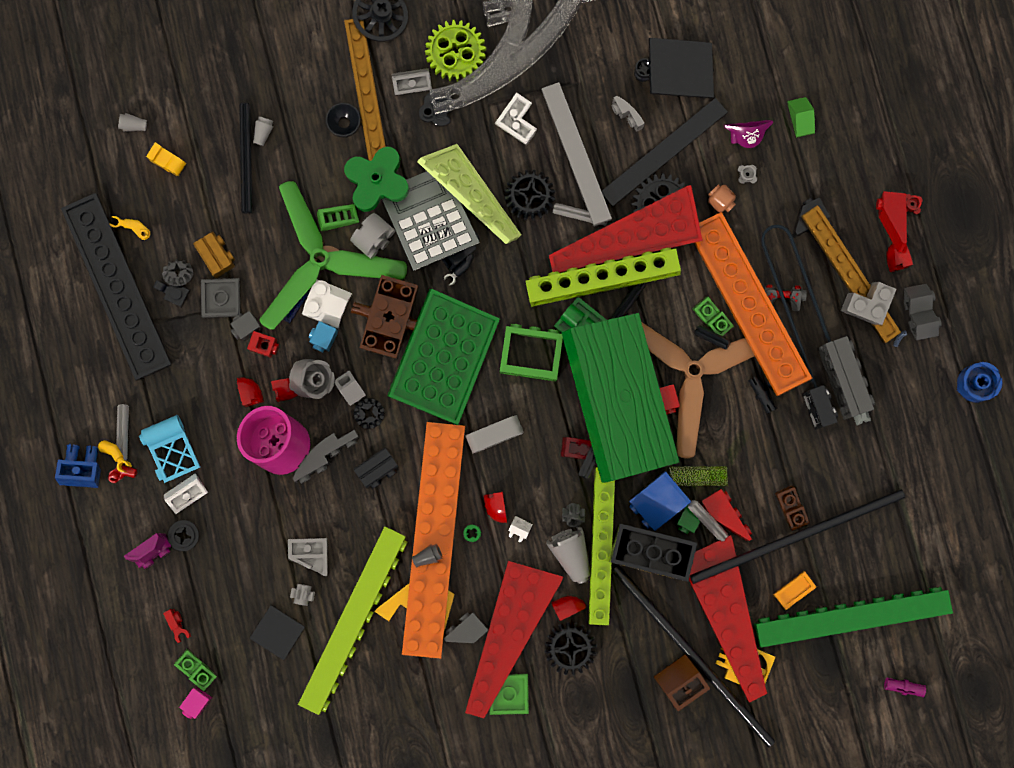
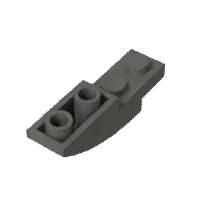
(317, 458)

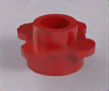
(917, 200)

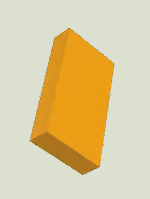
(794, 590)

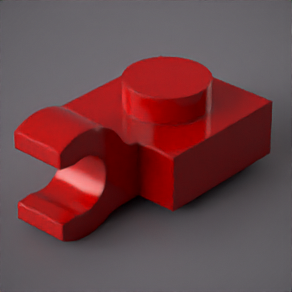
(174, 621)

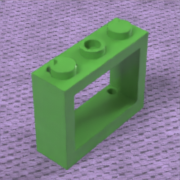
(530, 372)

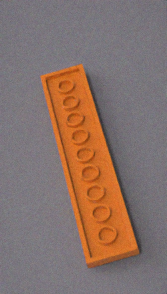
(751, 306)

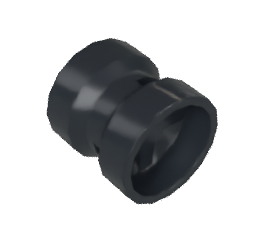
(642, 66)

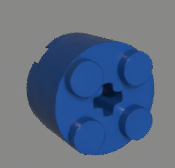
(989, 378)

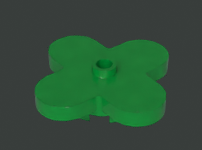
(388, 185)

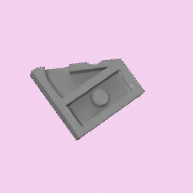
(310, 553)

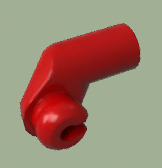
(115, 475)

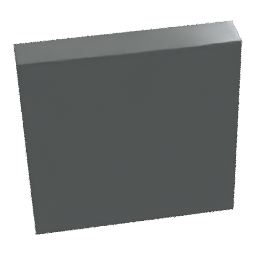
(220, 298)

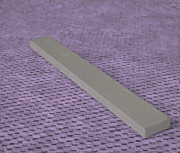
(576, 154)

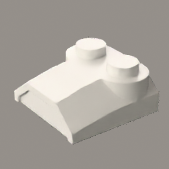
(326, 303)

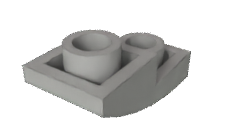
(625, 109)

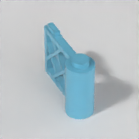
(162, 434)

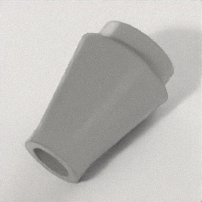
(131, 123)
(262, 130)

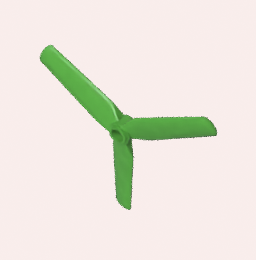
(340, 262)

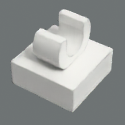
(520, 527)

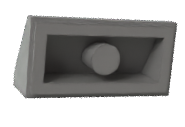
(411, 81)

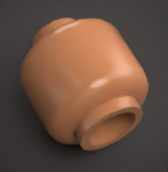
(721, 198)

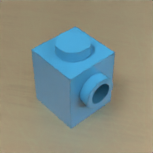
(322, 337)

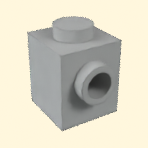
(349, 388)

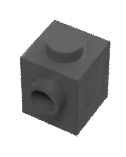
(244, 326)

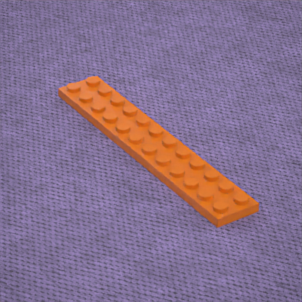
(434, 526)

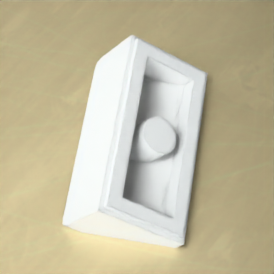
(185, 493)

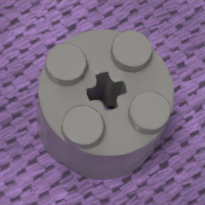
(372, 235)
(311, 378)

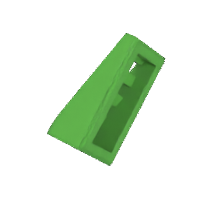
(335, 210)

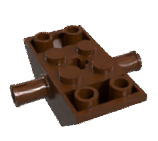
(393, 298)

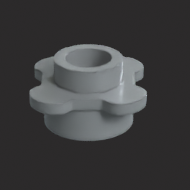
(751, 169)

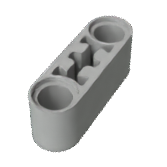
(494, 434)

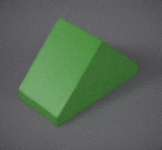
(802, 116)

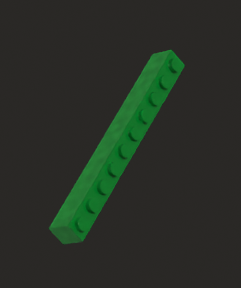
(852, 618)

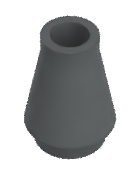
(429, 555)

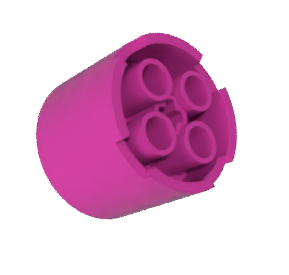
(273, 440)

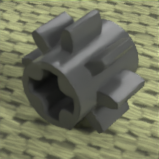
(573, 515)

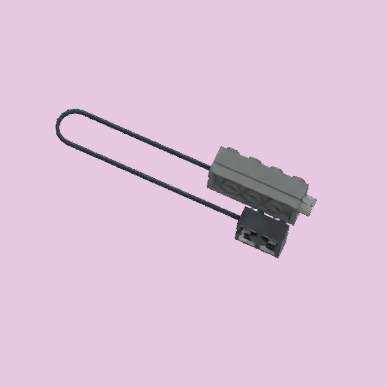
(838, 362)

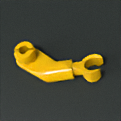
(139, 229)
(113, 450)

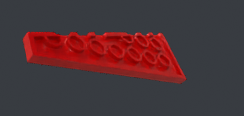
(655, 227)
(518, 610)
(728, 614)

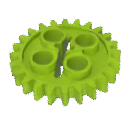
(449, 35)

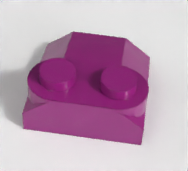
(149, 550)

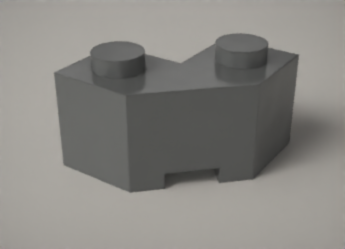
(923, 321)

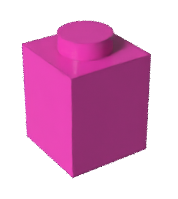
(195, 703)

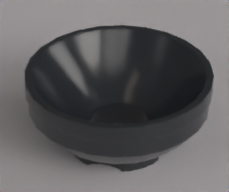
(340, 111)

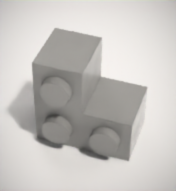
(870, 308)

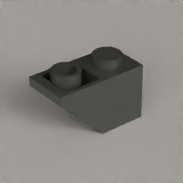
(467, 631)

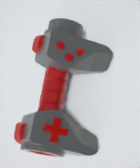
(796, 295)

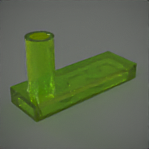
(699, 475)

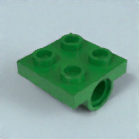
(577, 315)

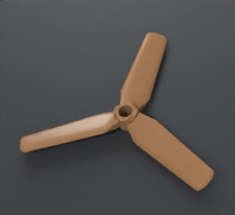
(692, 391)

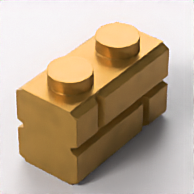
(214, 255)

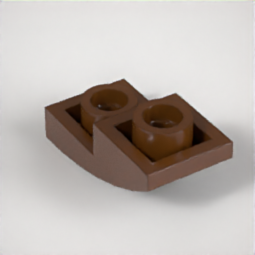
(792, 508)

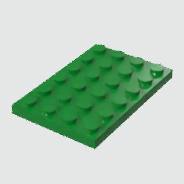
(443, 357)

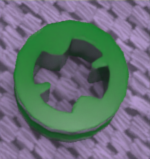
(471, 527)

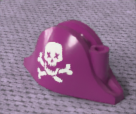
(748, 133)

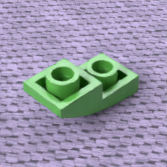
(712, 317)
(195, 669)

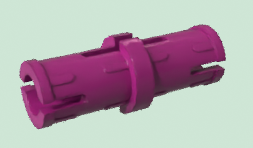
(905, 687)

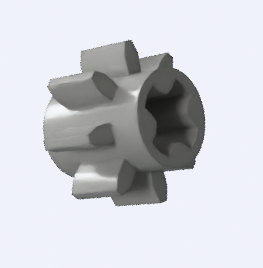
(302, 594)

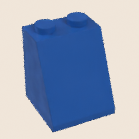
(659, 501)

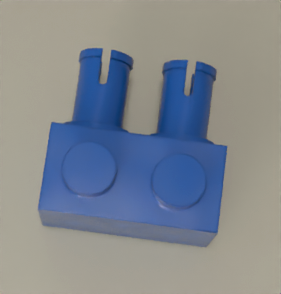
(79, 473)

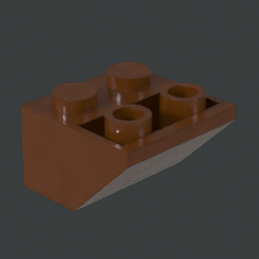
(681, 682)

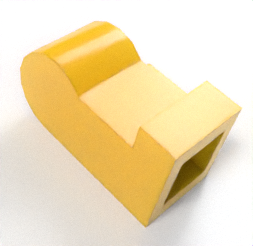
(165, 159)

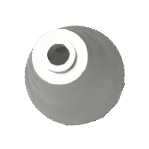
(571, 553)

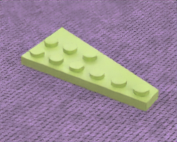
(461, 179)

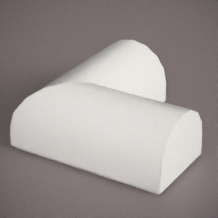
(512, 121)

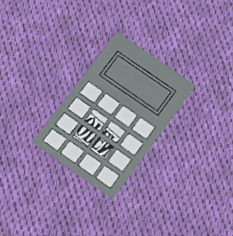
(430, 222)

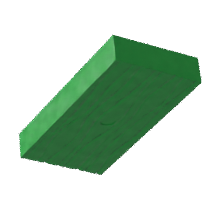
(620, 397)

